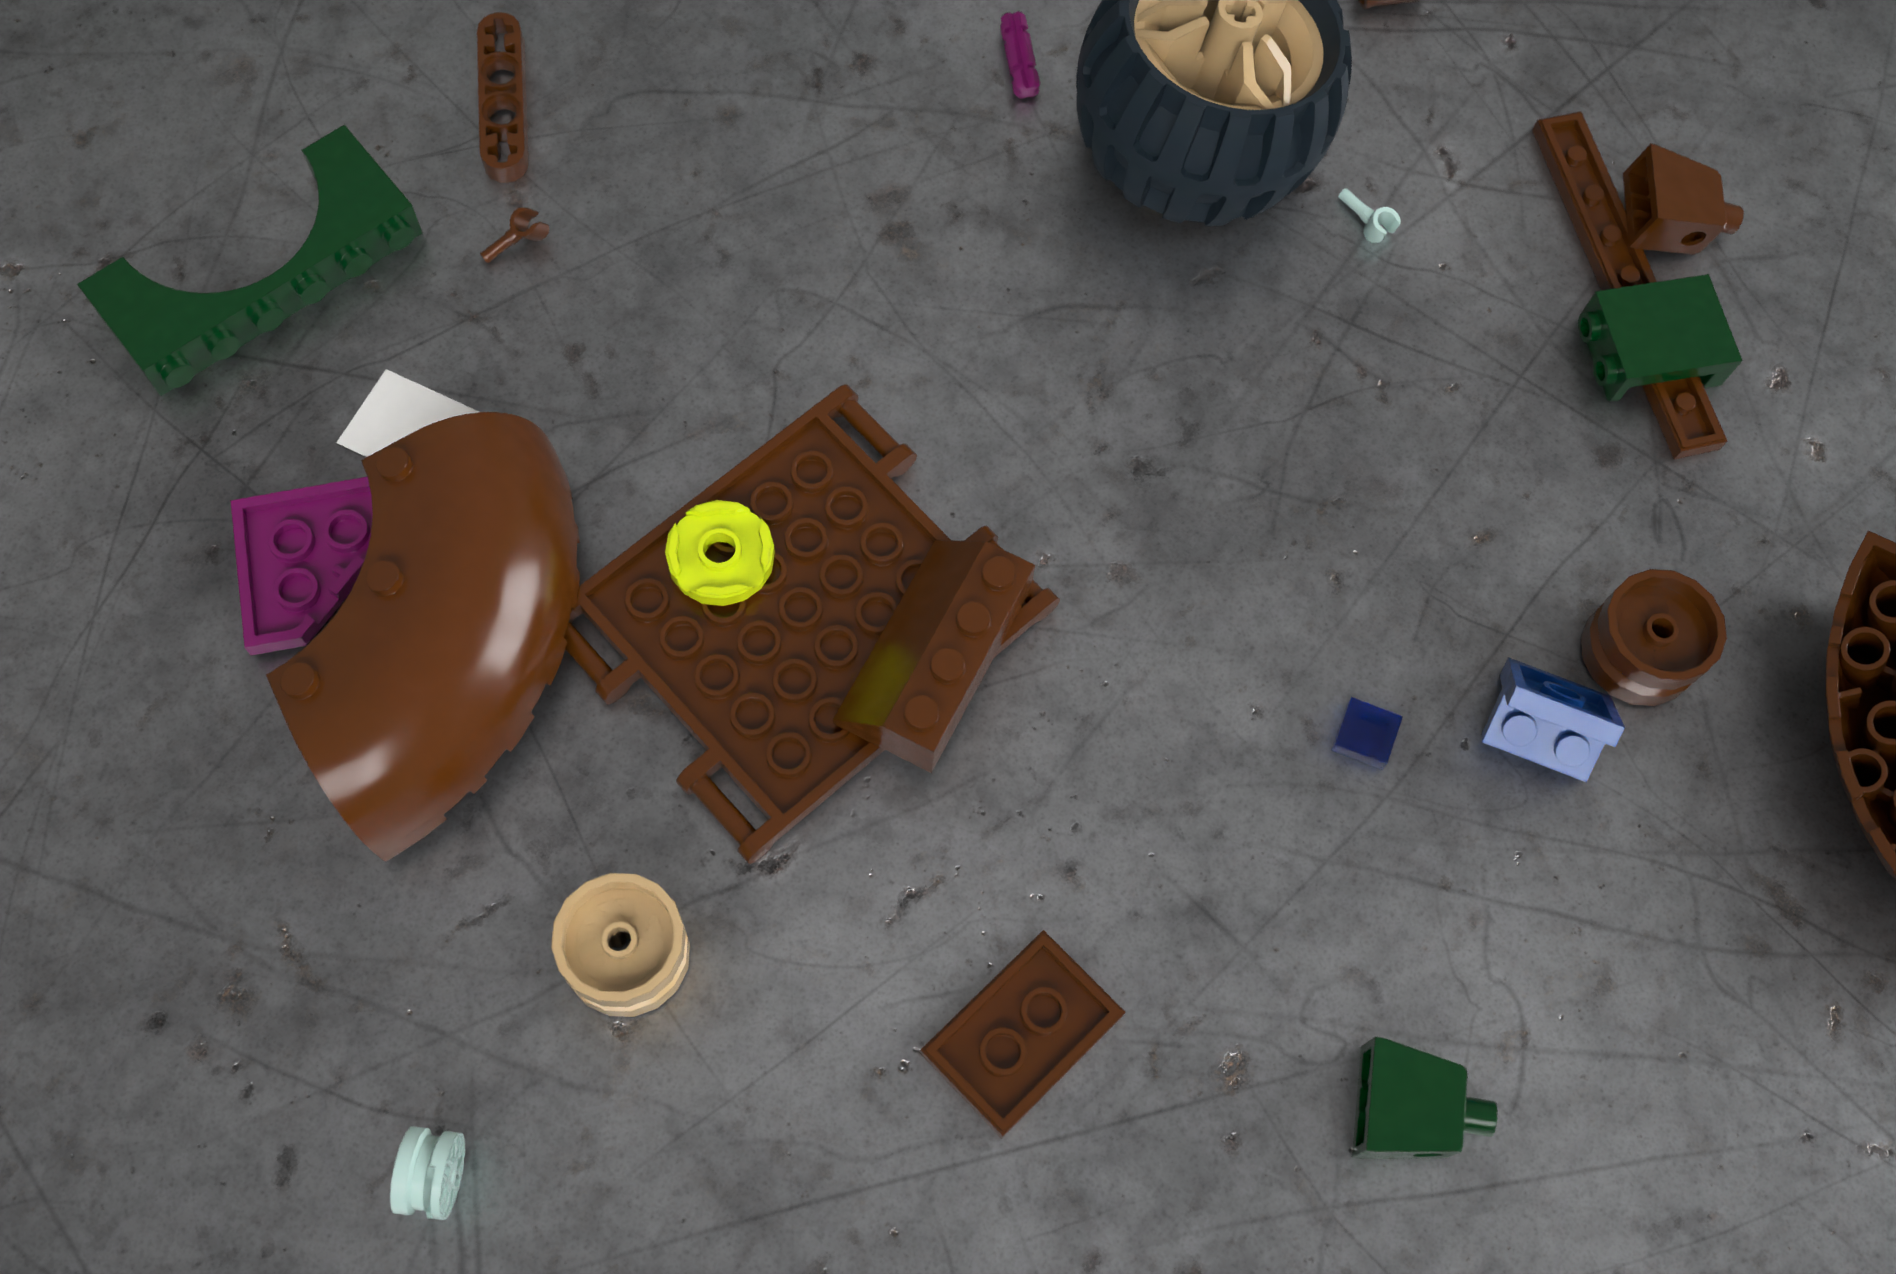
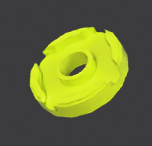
(725, 581)

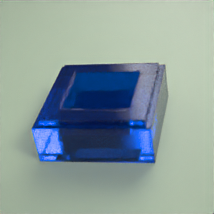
(1366, 733)

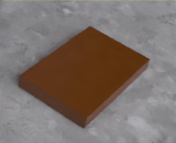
(1022, 1033)

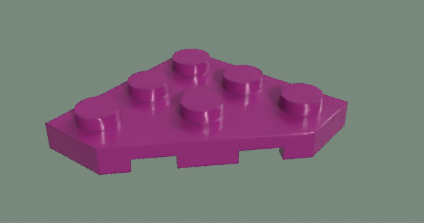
(298, 559)

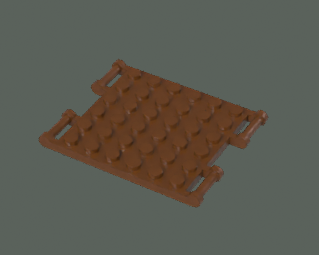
(773, 670)

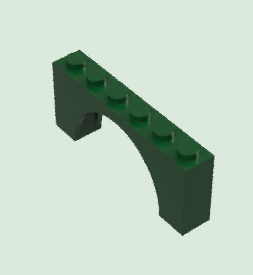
(184, 332)

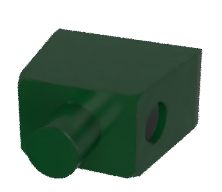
(1414, 1104)

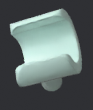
(1384, 216)

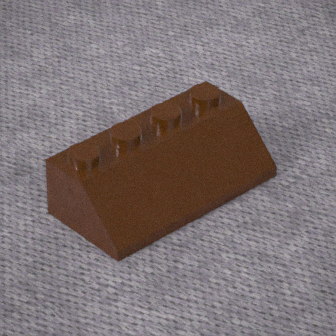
(936, 649)

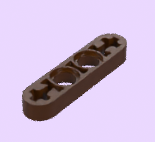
(502, 96)

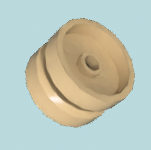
(603, 917)

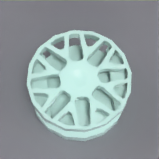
(427, 1173)

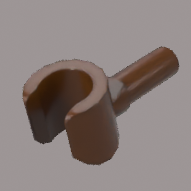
(518, 230)

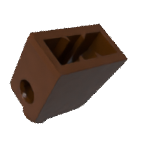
(1675, 203)

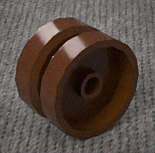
(1653, 637)

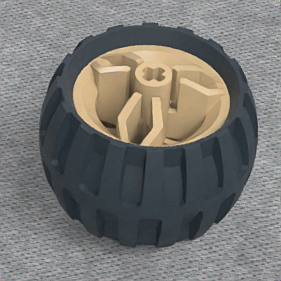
(1212, 100)

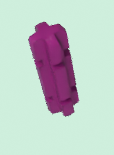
(1020, 55)

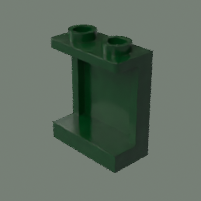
(1658, 335)

